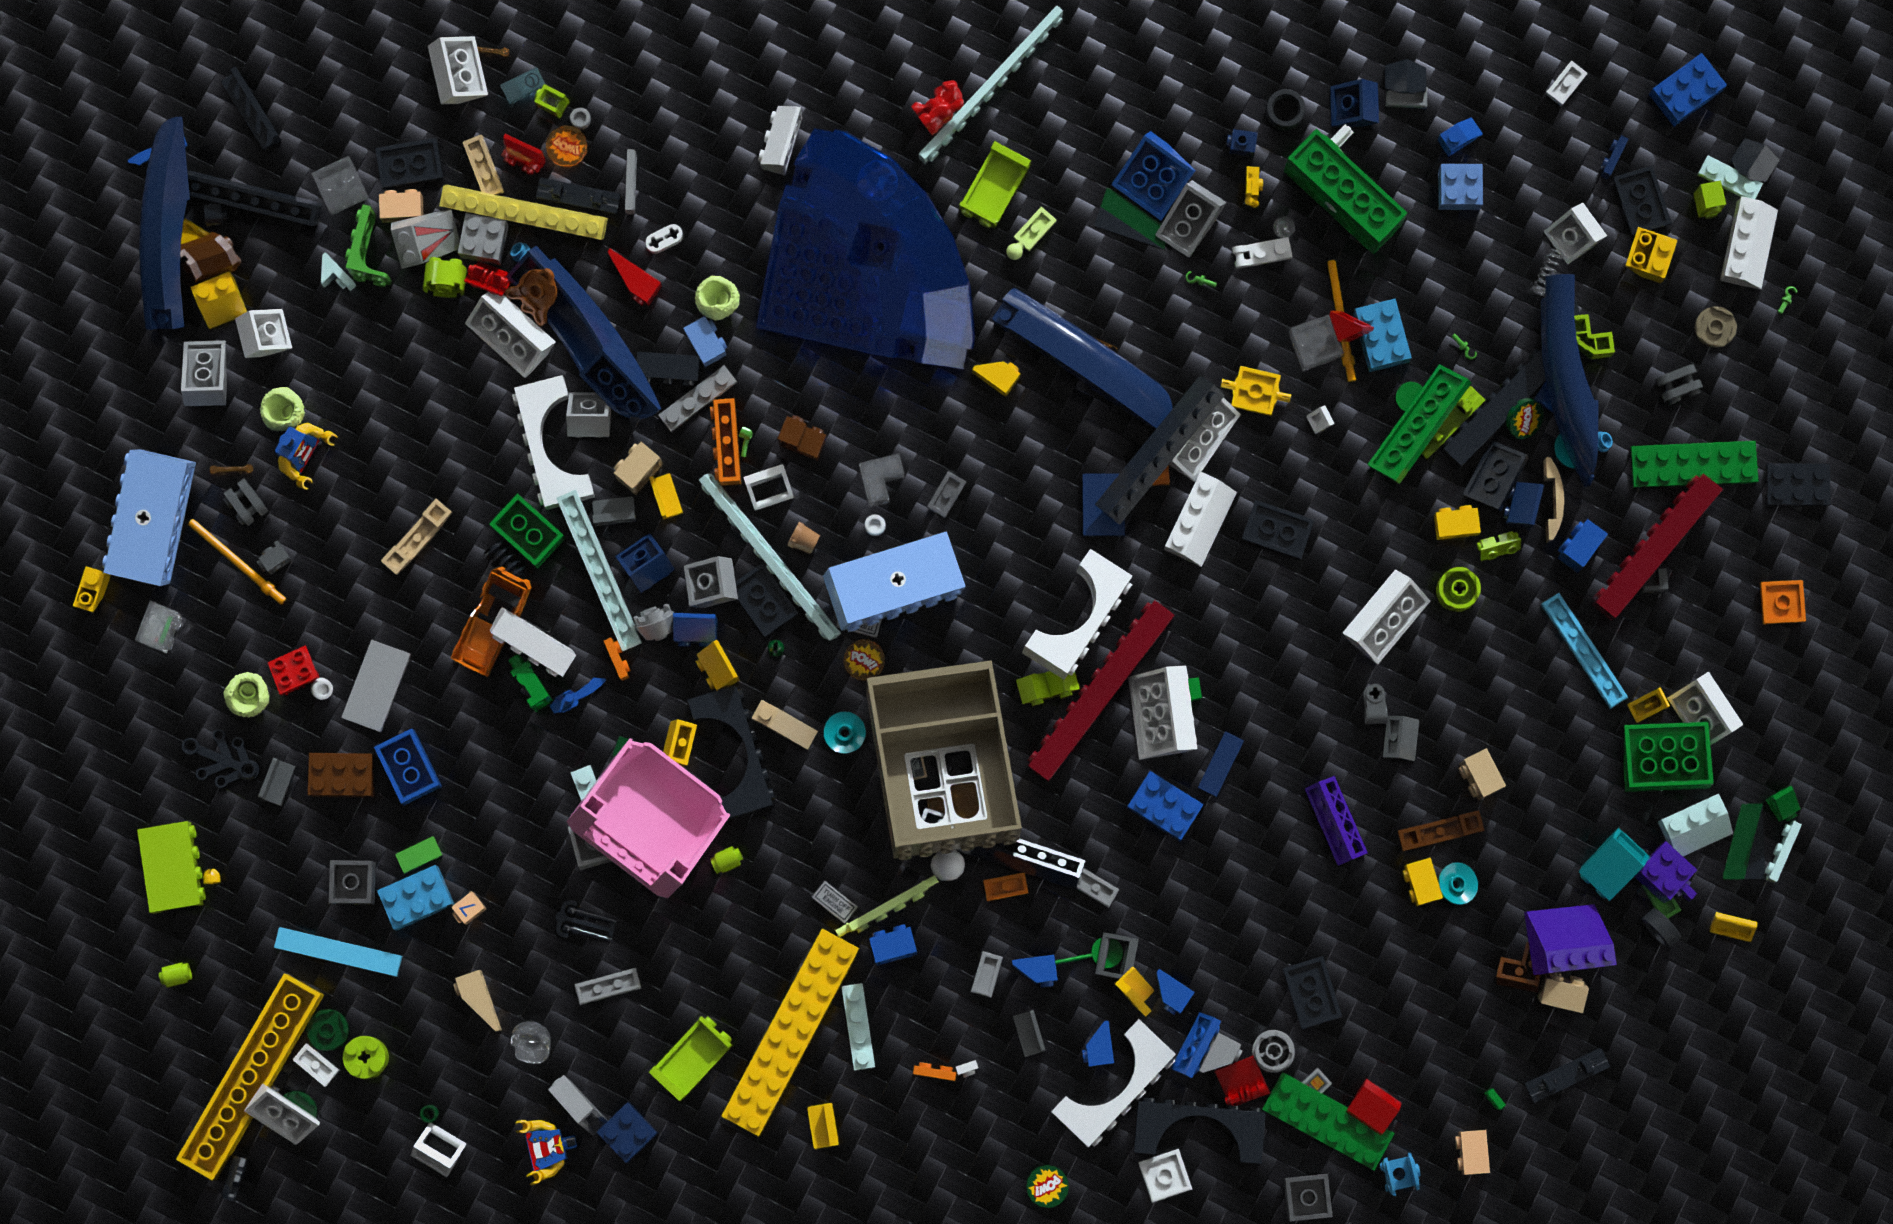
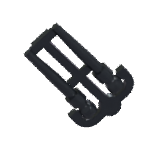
(561, 917)

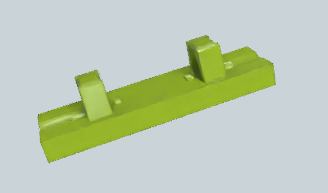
(1469, 402)

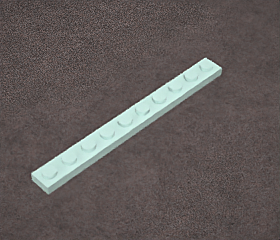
(985, 92)
(774, 563)

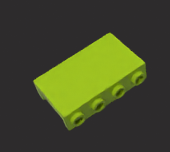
(171, 866)

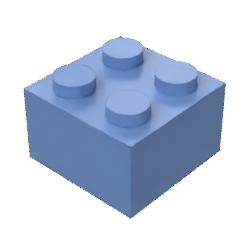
(1460, 186)

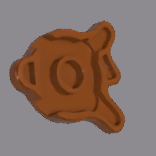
(537, 293)

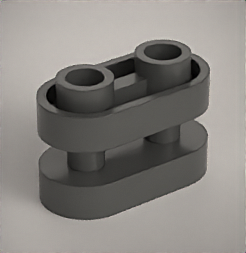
(1674, 394)
(233, 500)

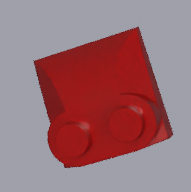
(523, 155)

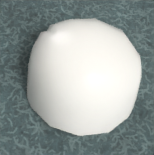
(947, 866)

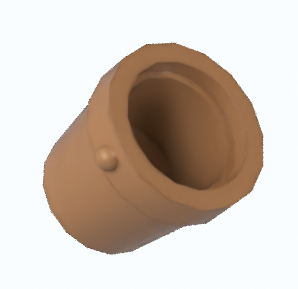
(803, 538)

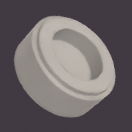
(580, 118)

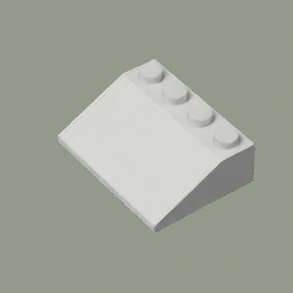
(1162, 712)

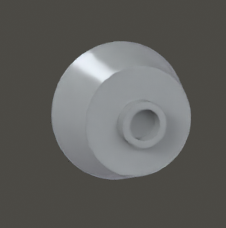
(655, 623)
(1273, 1051)

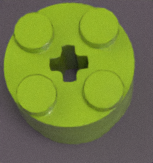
(444, 277)
(1465, 580)
(375, 1064)

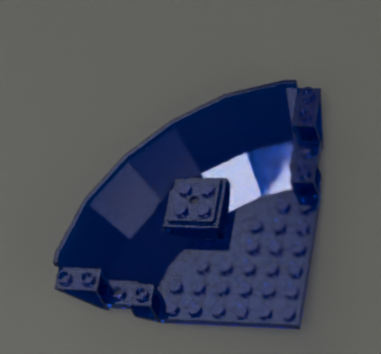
(835, 283)

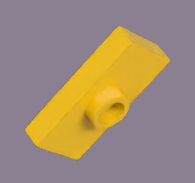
(1733, 927)

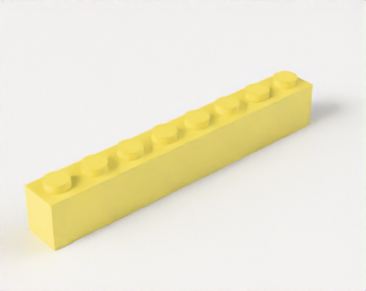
(523, 212)

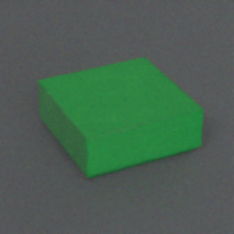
(1494, 1099)

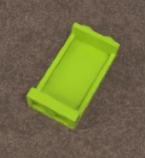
(994, 185)
(691, 1058)

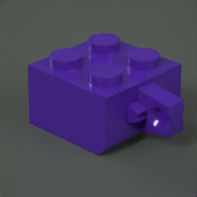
(1667, 874)

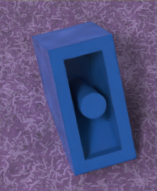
(1459, 136)
(1172, 993)
(1099, 1047)

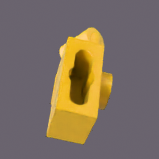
(1252, 186)

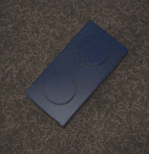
(1609, 164)

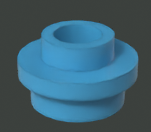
(519, 251)
(1604, 441)

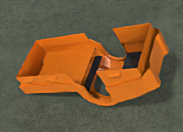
(476, 646)

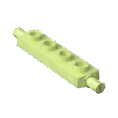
(896, 903)

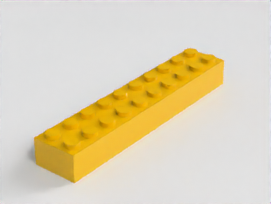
(790, 1032)
(255, 1063)

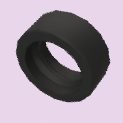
(1285, 125)
(1661, 928)

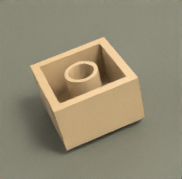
(637, 467)
(1481, 774)
(1563, 992)

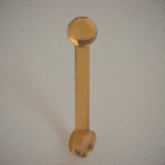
(504, 52)
(248, 468)

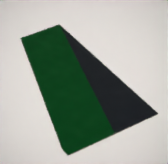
(1127, 220)
(1746, 852)

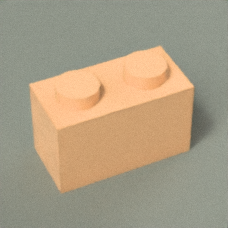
(400, 206)
(1473, 1152)

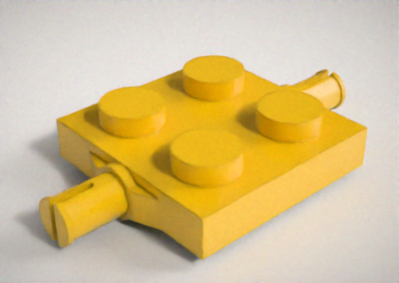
(1255, 390)

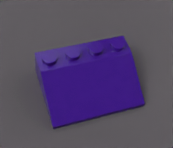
(1568, 940)

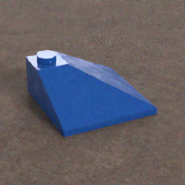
(1154, 175)

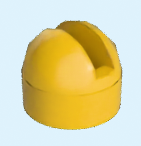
(211, 877)

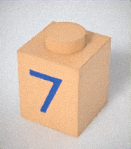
(468, 908)

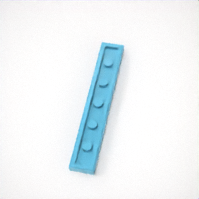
(1584, 650)
(338, 951)

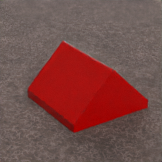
(1374, 1107)

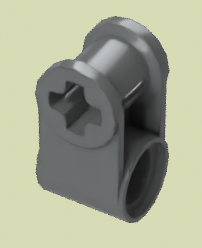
(1375, 709)

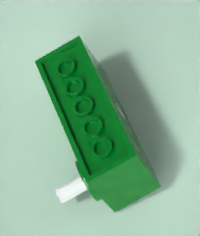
(1344, 189)

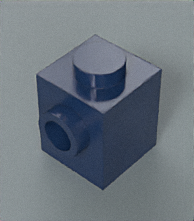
(1242, 143)

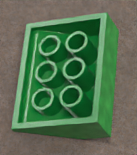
(1667, 757)

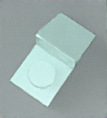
(331, 270)

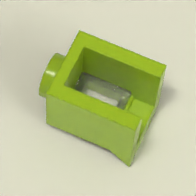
(551, 100)

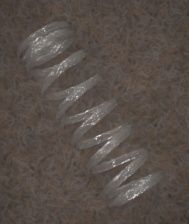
(1537, 289)

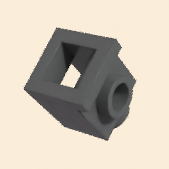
(273, 558)

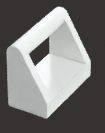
(764, 476)
(432, 1157)

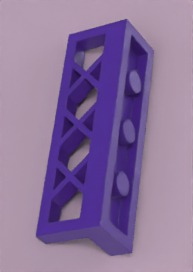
(1333, 822)

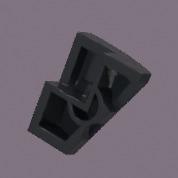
(234, 1175)

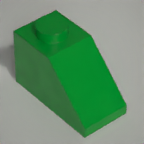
(1784, 804)

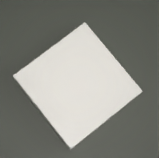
(1165, 1175)

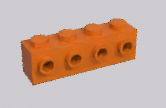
(727, 442)

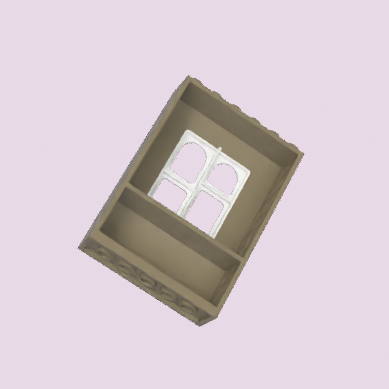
(934, 716)

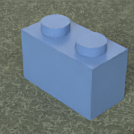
(704, 340)

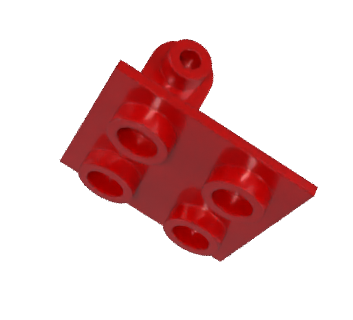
(488, 278)
(293, 670)
(1242, 1081)

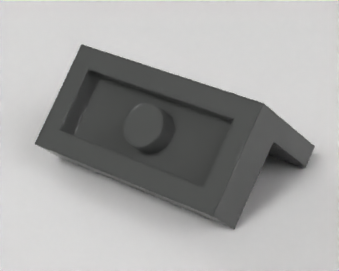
(613, 511)
(1401, 738)
(277, 782)
(1029, 1033)

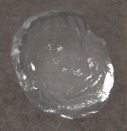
(531, 1042)

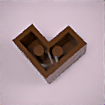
(800, 438)
(1519, 973)

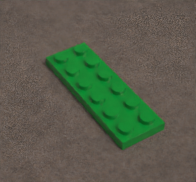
(1419, 423)
(1678, 463)
(1325, 1121)

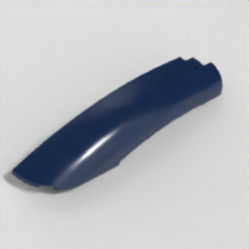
(161, 227)
(592, 341)
(1084, 357)
(1565, 378)

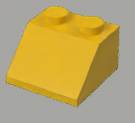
(219, 300)
(717, 666)

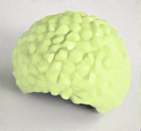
(717, 297)
(281, 409)
(246, 695)

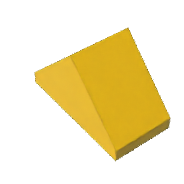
(1648, 705)

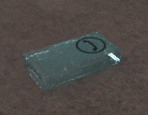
(523, 85)

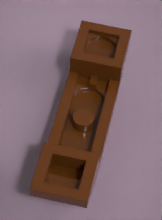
(1441, 830)

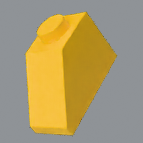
(998, 375)

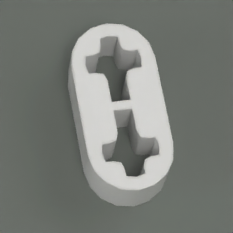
(666, 243)

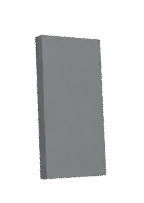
(376, 686)

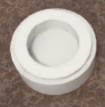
(875, 525)
(321, 688)

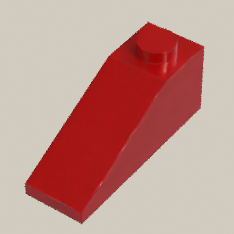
(639, 283)

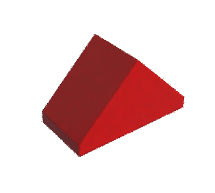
(1348, 327)

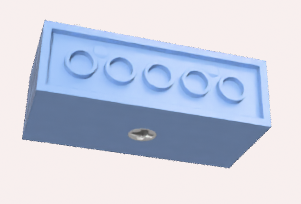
(148, 517)
(894, 582)

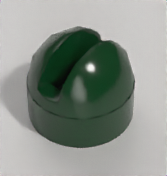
(780, 648)
(426, 1115)

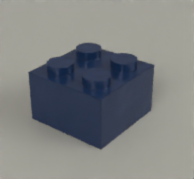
(627, 1132)

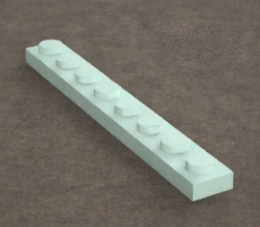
(599, 570)

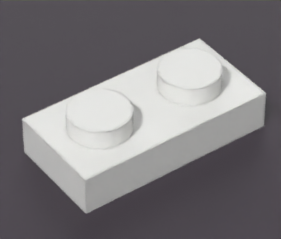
(1566, 83)
(316, 1065)

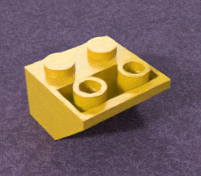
(1650, 254)

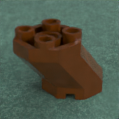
(207, 258)

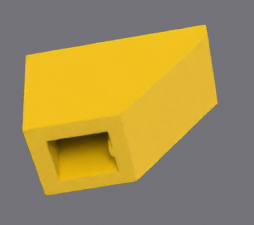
(91, 589)

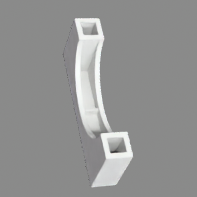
(535, 404)
(1061, 652)
(1150, 1058)

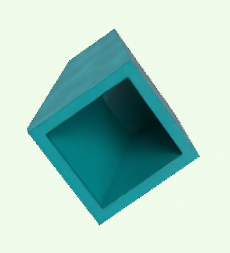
(1613, 864)

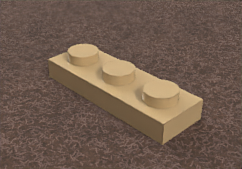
(483, 165)

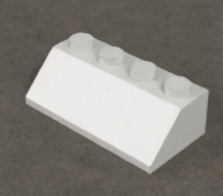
(1749, 243)
(510, 332)
(1205, 440)
(1200, 519)
(1386, 616)
(532, 641)

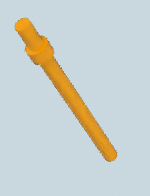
(1348, 359)
(266, 586)

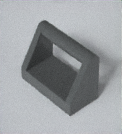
(1128, 956)

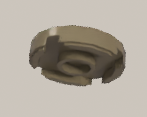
(1715, 327)

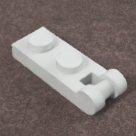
(1262, 252)

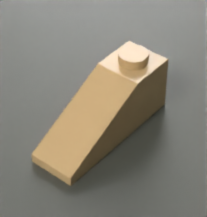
(784, 724)
(476, 994)

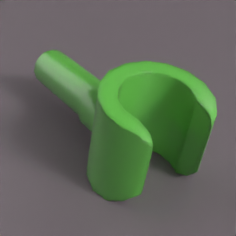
(746, 434)

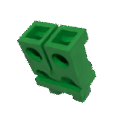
(525, 675)

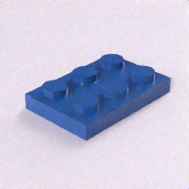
(1196, 1045)

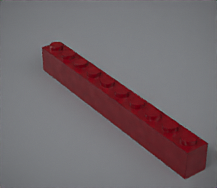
(1101, 690)

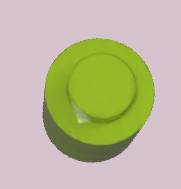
(726, 860)
(175, 974)

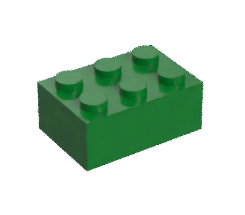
(527, 531)

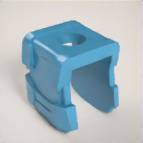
(1411, 1173)

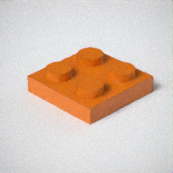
(1782, 602)

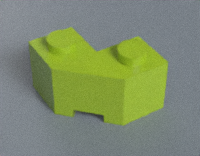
(1592, 345)
(1044, 686)

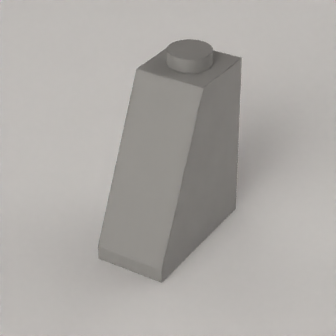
(577, 1105)

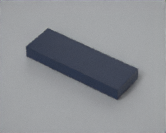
(1220, 764)

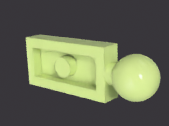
(1031, 233)

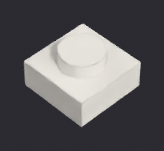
(1320, 419)
(967, 1069)

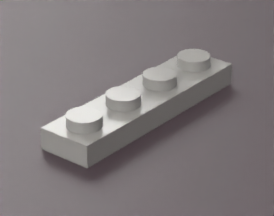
(697, 398)

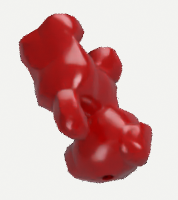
(941, 108)

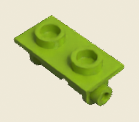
(1508, 544)

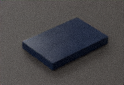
(1094, 520)

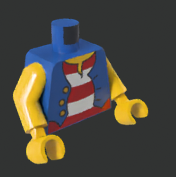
(296, 449)
(546, 1148)

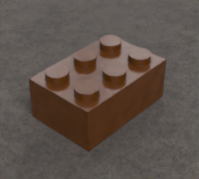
(341, 775)

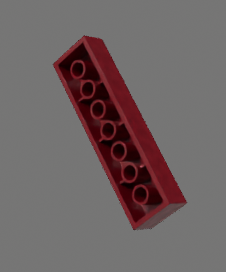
(1657, 546)

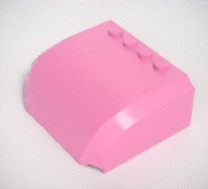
(649, 817)

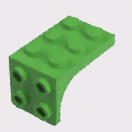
(356, 255)

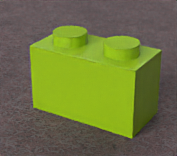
(1709, 199)

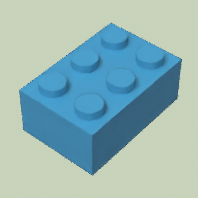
(1387, 342)
(415, 897)

